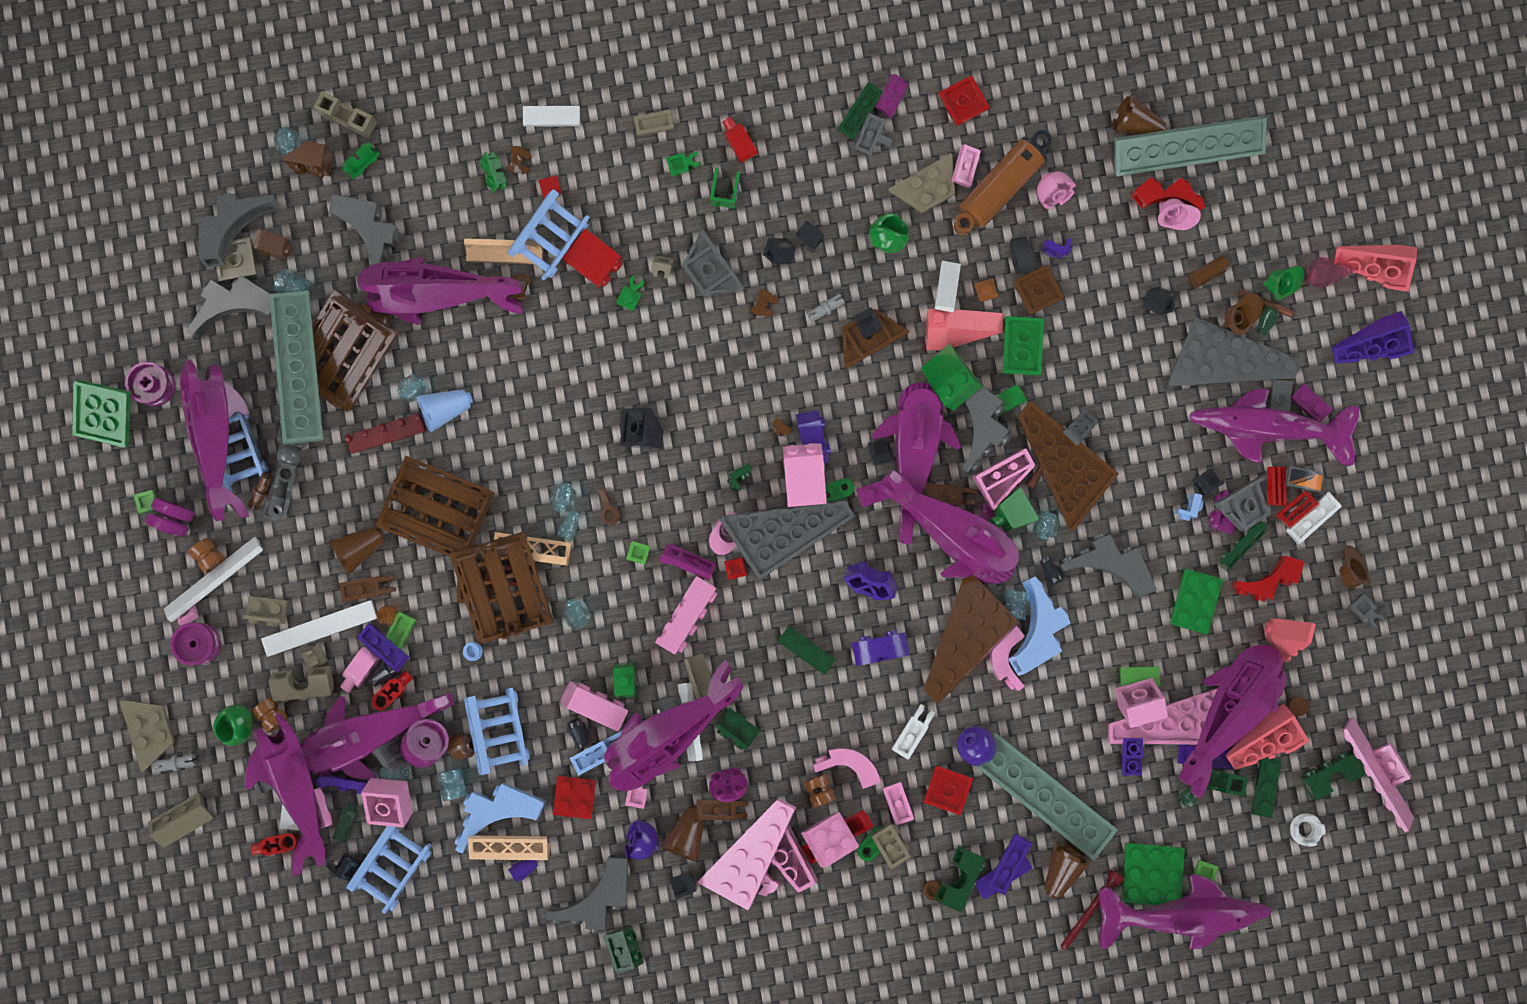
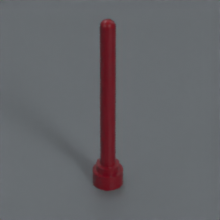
(1113, 880)

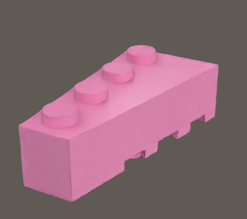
(686, 616)
(793, 862)

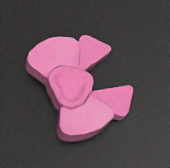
(769, 885)

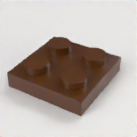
(1038, 290)

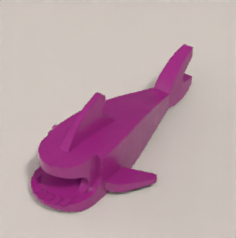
(417, 288)
(207, 415)
(917, 435)
(967, 538)
(1241, 702)
(348, 741)
(655, 743)
(281, 764)

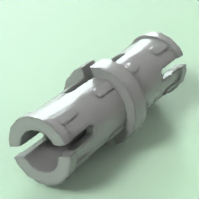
(825, 308)
(175, 763)

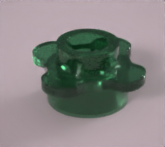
(1187, 798)

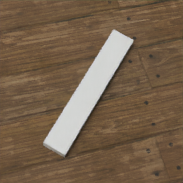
(213, 579)
(319, 628)

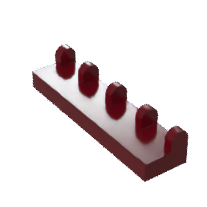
(385, 433)

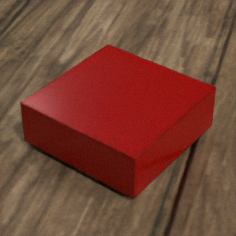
(549, 184)
(735, 568)

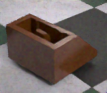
(310, 158)

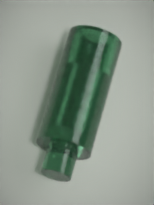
(344, 823)

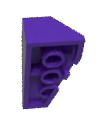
(1383, 338)

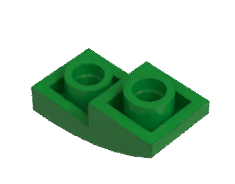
(1012, 397)

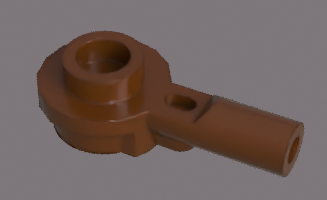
(610, 514)

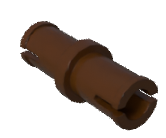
(260, 491)

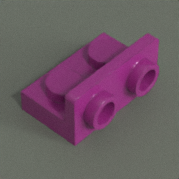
(1218, 520)

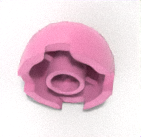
(1054, 189)

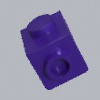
(1055, 250)

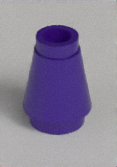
(522, 869)

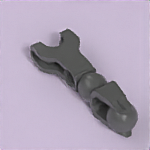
(280, 489)

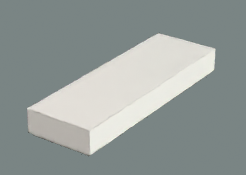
(551, 116)
(947, 286)
(1327, 507)

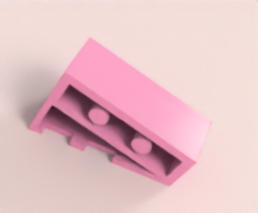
(1003, 476)
(594, 705)

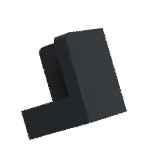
(809, 236)
(779, 251)
(1160, 300)
(867, 323)
(879, 452)
(1207, 482)
(345, 868)
(683, 885)

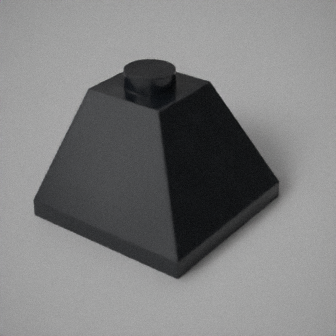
(641, 429)

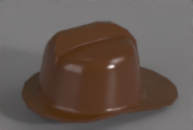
(1243, 314)
(1353, 570)

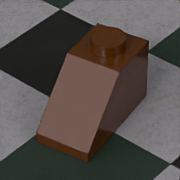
(272, 245)

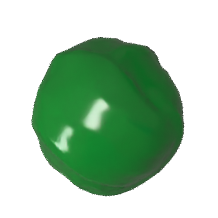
(889, 233)
(233, 725)

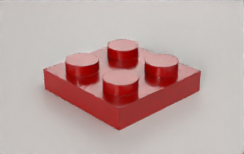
(963, 101)
(948, 790)
(574, 797)

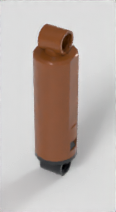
(1003, 182)

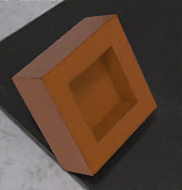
(985, 290)

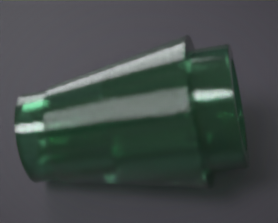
(1267, 320)

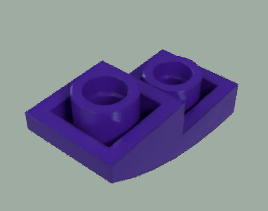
(1132, 756)

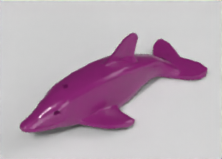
(1251, 424)
(1200, 914)

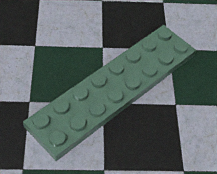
(1190, 145)
(296, 367)
(1048, 799)

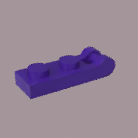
(342, 783)

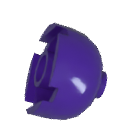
(976, 745)
(642, 840)

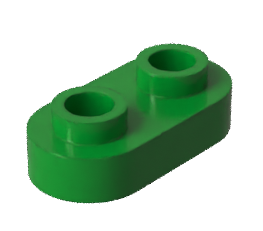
(835, 489)
(868, 842)

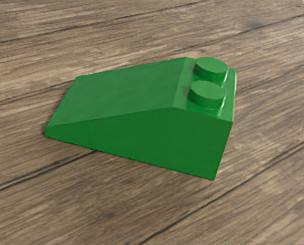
(951, 377)

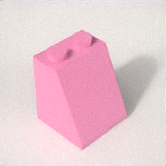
(804, 475)

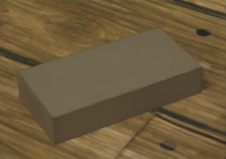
(654, 123)

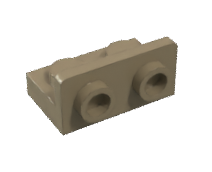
(267, 610)
(890, 845)

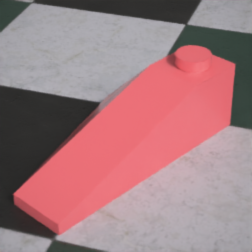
(1382, 263)
(960, 327)
(1289, 636)
(1273, 735)

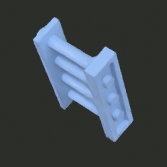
(529, 232)
(253, 450)
(477, 725)
(369, 865)

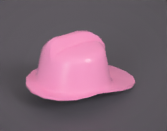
(1178, 215)
(720, 540)

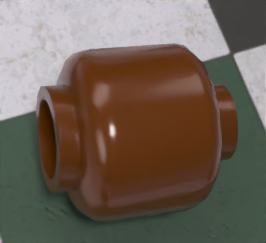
(461, 746)

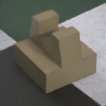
(663, 264)
(314, 657)

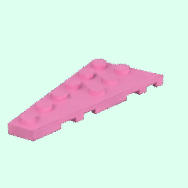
(1180, 727)
(745, 864)

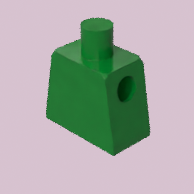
(1014, 512)
(624, 680)

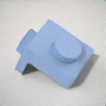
(1194, 505)

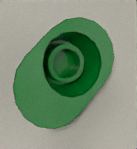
(1284, 281)

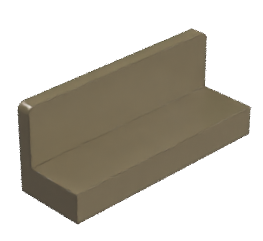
(698, 674)
(179, 820)

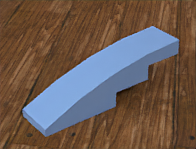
(593, 756)

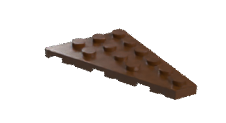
(1071, 470)
(972, 632)

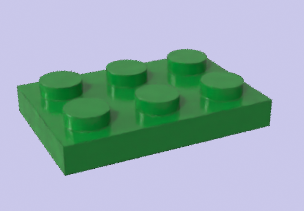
(1023, 346)
(1196, 601)

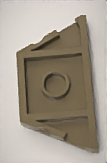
(928, 186)
(148, 731)

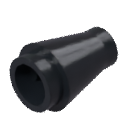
(1051, 571)
(382, 675)
(578, 732)

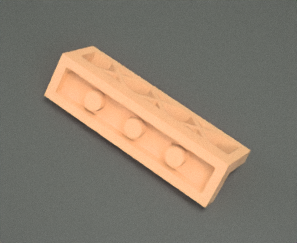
(496, 251)
(553, 559)
(518, 849)

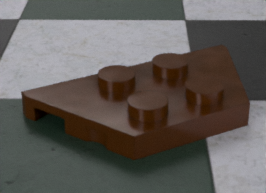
(857, 348)

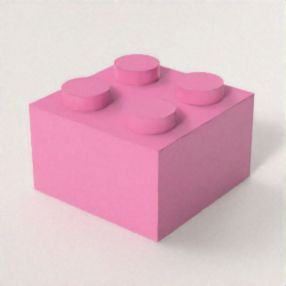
(1141, 702)
(387, 802)
(830, 839)

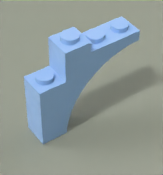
(1044, 622)
(484, 810)

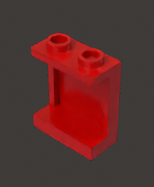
(593, 259)

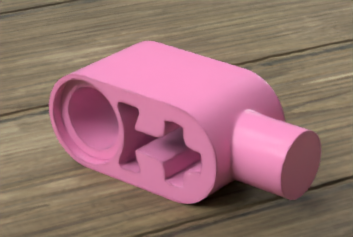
(359, 669)

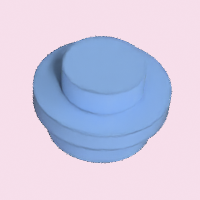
(472, 651)

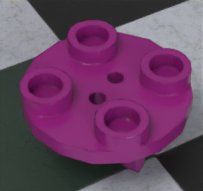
(719, 787)

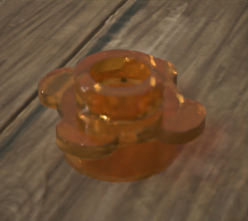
(386, 615)

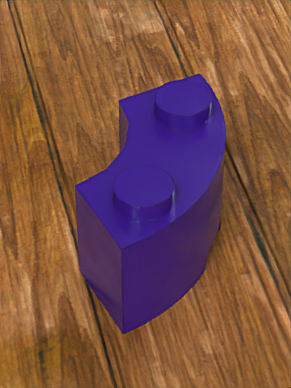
(811, 431)
(871, 582)
(881, 648)

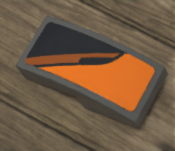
(1304, 479)

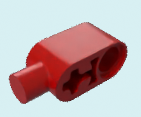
(739, 140)
(402, 680)
(262, 847)

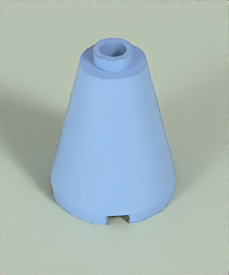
(443, 407)

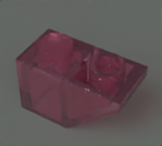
(1324, 273)

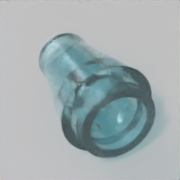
(569, 525)

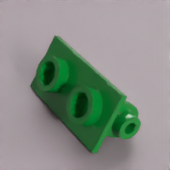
(489, 164)
(355, 167)

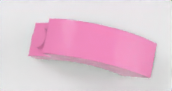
(1000, 662)
(858, 762)

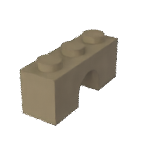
(340, 113)
(285, 687)

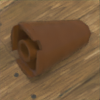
(1136, 118)
(356, 547)
(685, 836)
(1064, 869)

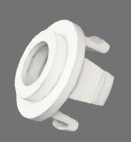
(1317, 829)

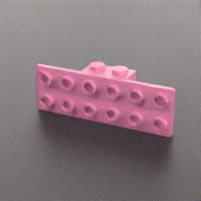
(1385, 769)

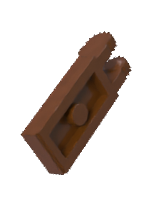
(949, 494)
(365, 588)
(716, 810)

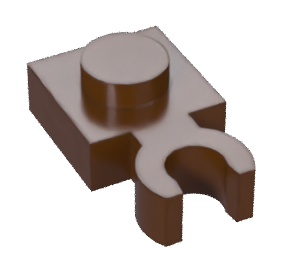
(780, 428)

